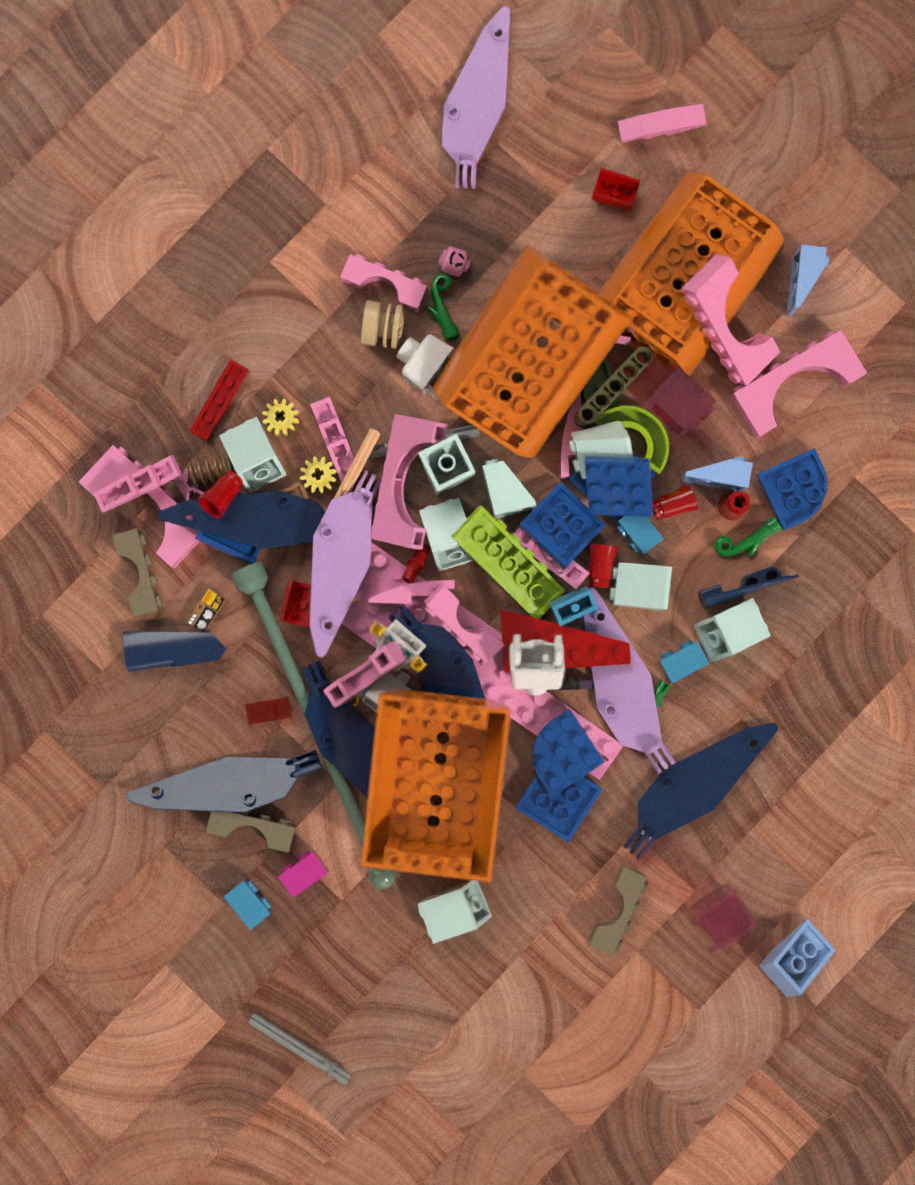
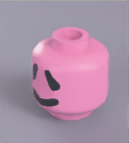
(454, 261)

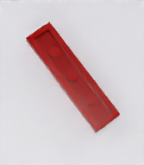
(219, 400)

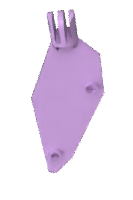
(477, 99)
(340, 560)
(626, 693)

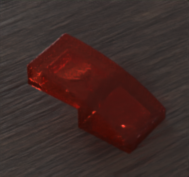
(268, 710)

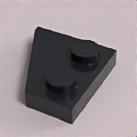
(574, 683)

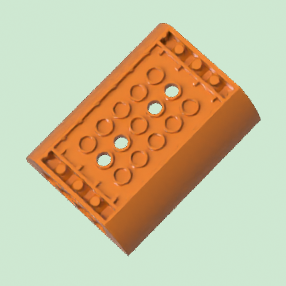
(669, 253)
(505, 343)
(408, 775)

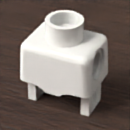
(424, 362)
(537, 665)

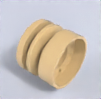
(382, 324)

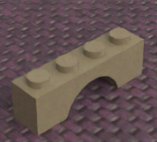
(144, 598)
(278, 834)
(607, 935)

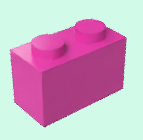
(303, 873)

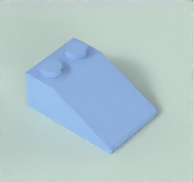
(806, 268)
(726, 475)
(797, 959)

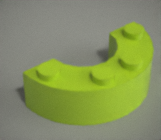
(648, 425)

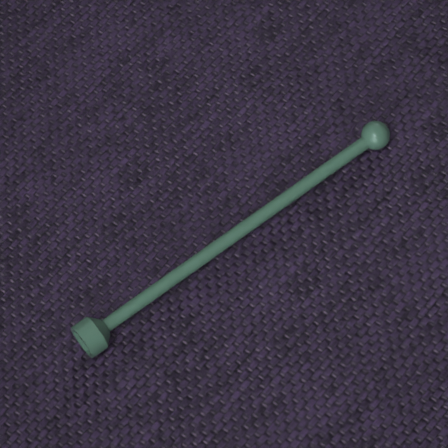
(252, 581)

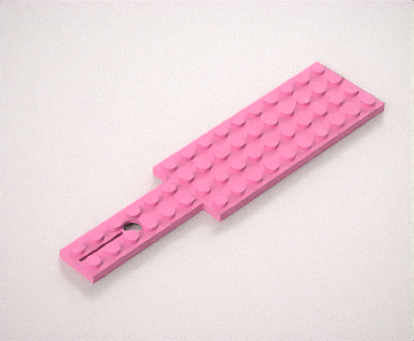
(526, 709)

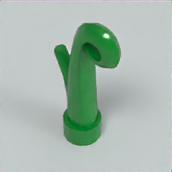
(440, 313)
(752, 541)

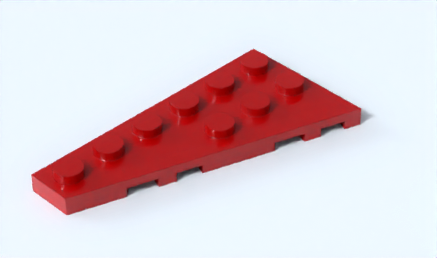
(580, 647)

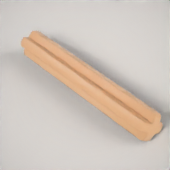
(358, 462)

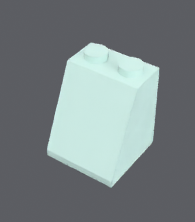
(599, 441)
(252, 455)
(446, 464)
(505, 491)
(440, 525)
(641, 586)
(732, 630)
(454, 911)

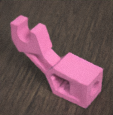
(182, 483)

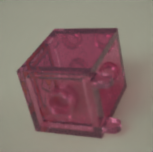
(680, 403)
(723, 917)

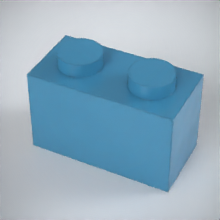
(639, 532)
(573, 605)
(682, 662)
(248, 903)

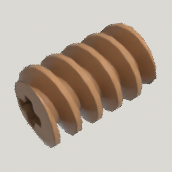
(208, 471)

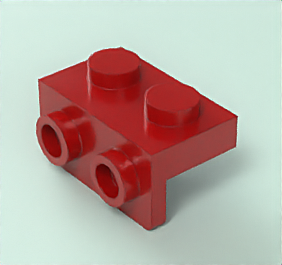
(615, 189)
(297, 604)

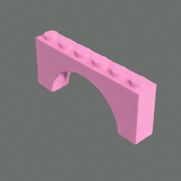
(707, 297)
(831, 356)
(115, 465)
(391, 517)

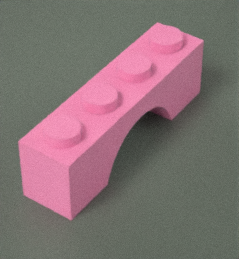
(360, 272)
(481, 641)
(365, 675)

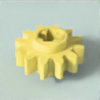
(288, 415)
(325, 479)

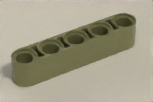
(620, 380)

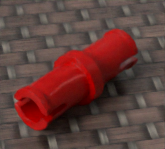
(416, 564)

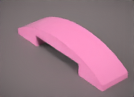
(572, 574)

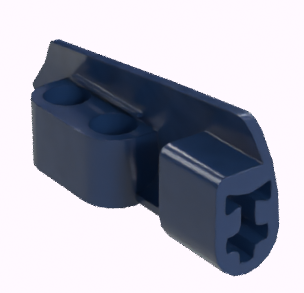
(715, 595)
(171, 649)

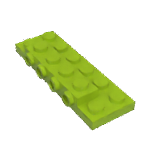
(508, 562)

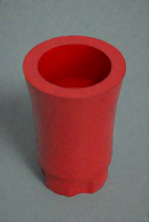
(221, 494)
(675, 503)
(729, 510)
(601, 564)

